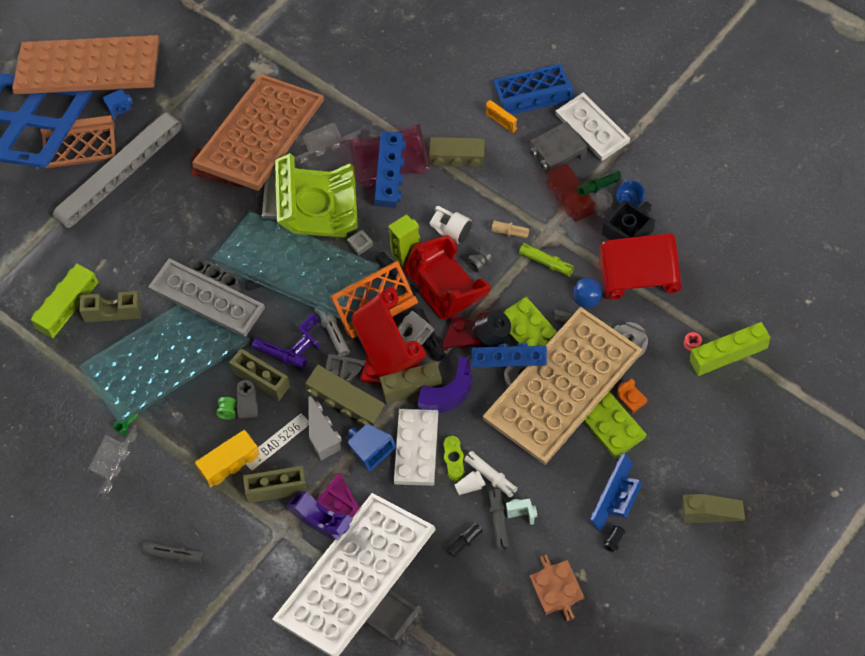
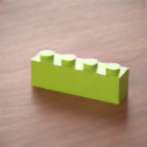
(64, 300)
(729, 348)

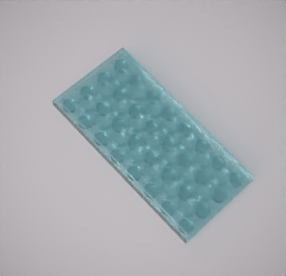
(292, 263)
(158, 360)

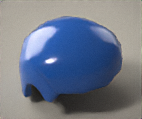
(630, 191)
(587, 292)

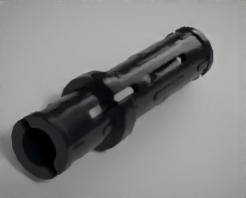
(385, 261)
(437, 351)

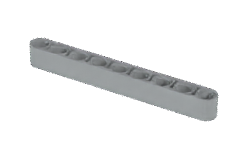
(117, 170)

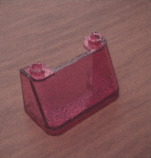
(366, 153)

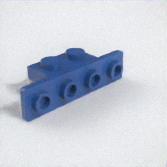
(509, 356)
(618, 494)

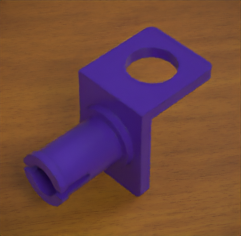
(306, 340)

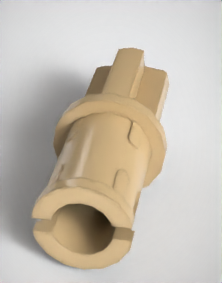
(509, 229)

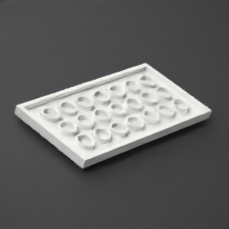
(354, 575)

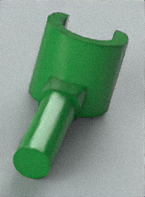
(124, 430)

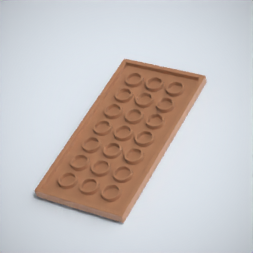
(86, 64)
(258, 132)

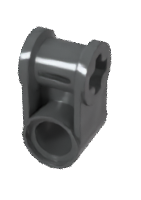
(247, 403)

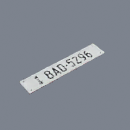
(279, 439)

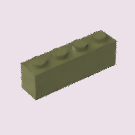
(344, 396)

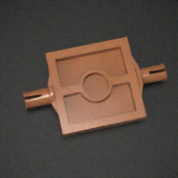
(557, 587)

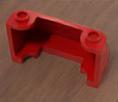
(639, 264)
(442, 278)
(382, 338)

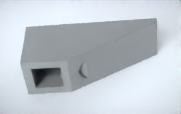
(322, 437)

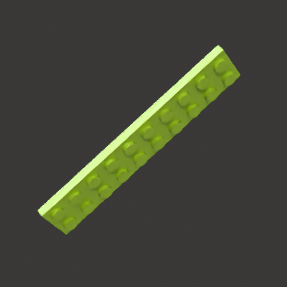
(608, 419)

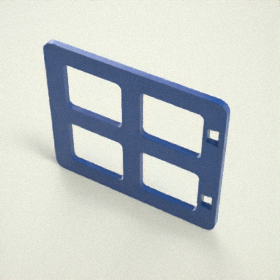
(25, 118)

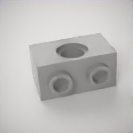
(420, 328)

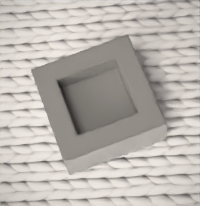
(360, 242)

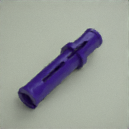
(284, 355)

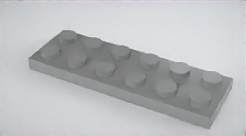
(206, 297)

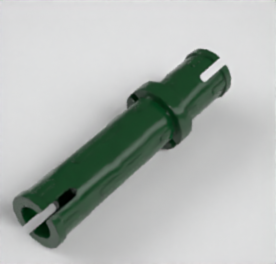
(594, 185)

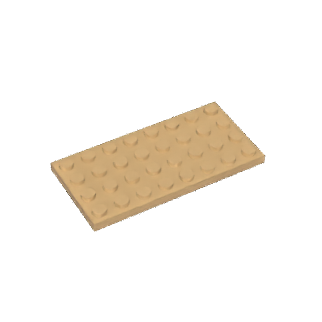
(554, 399)

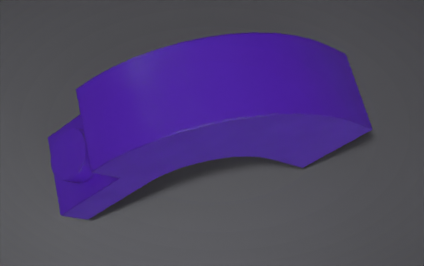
(449, 396)
(319, 517)

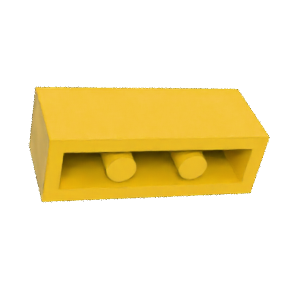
(227, 458)

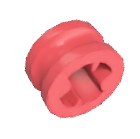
(691, 336)

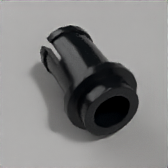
(614, 538)

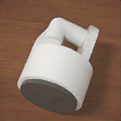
(457, 226)

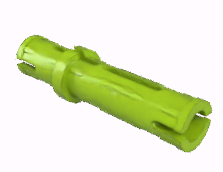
(553, 263)

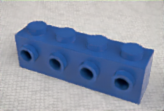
(388, 169)

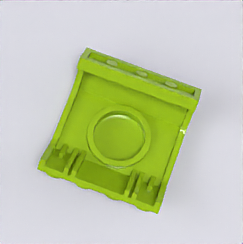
(315, 200)

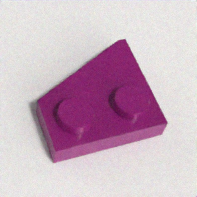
(338, 498)

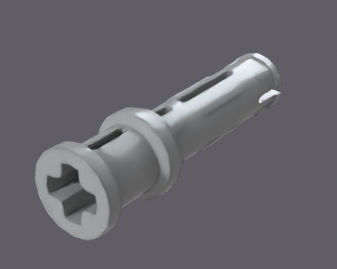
(329, 322)

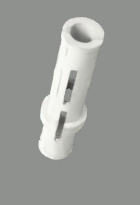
(497, 479)

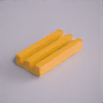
(501, 116)

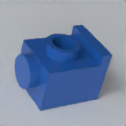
(117, 103)

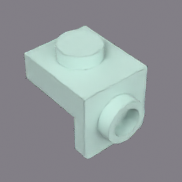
(521, 507)

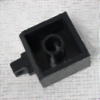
(629, 222)

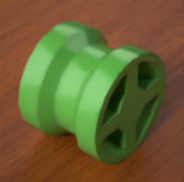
(226, 408)

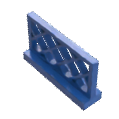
(535, 98)

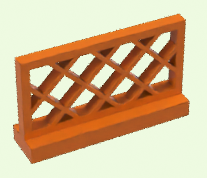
(405, 300)

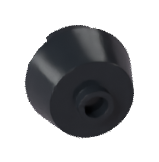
(492, 328)

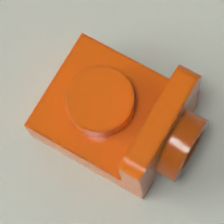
(630, 396)

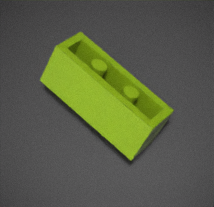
(403, 236)

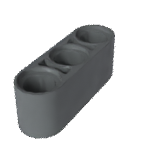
(211, 270)

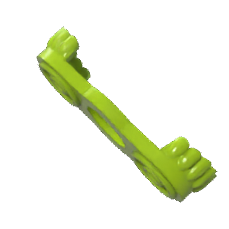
(455, 469)

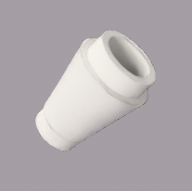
(470, 483)

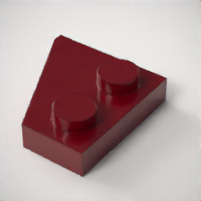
(460, 334)

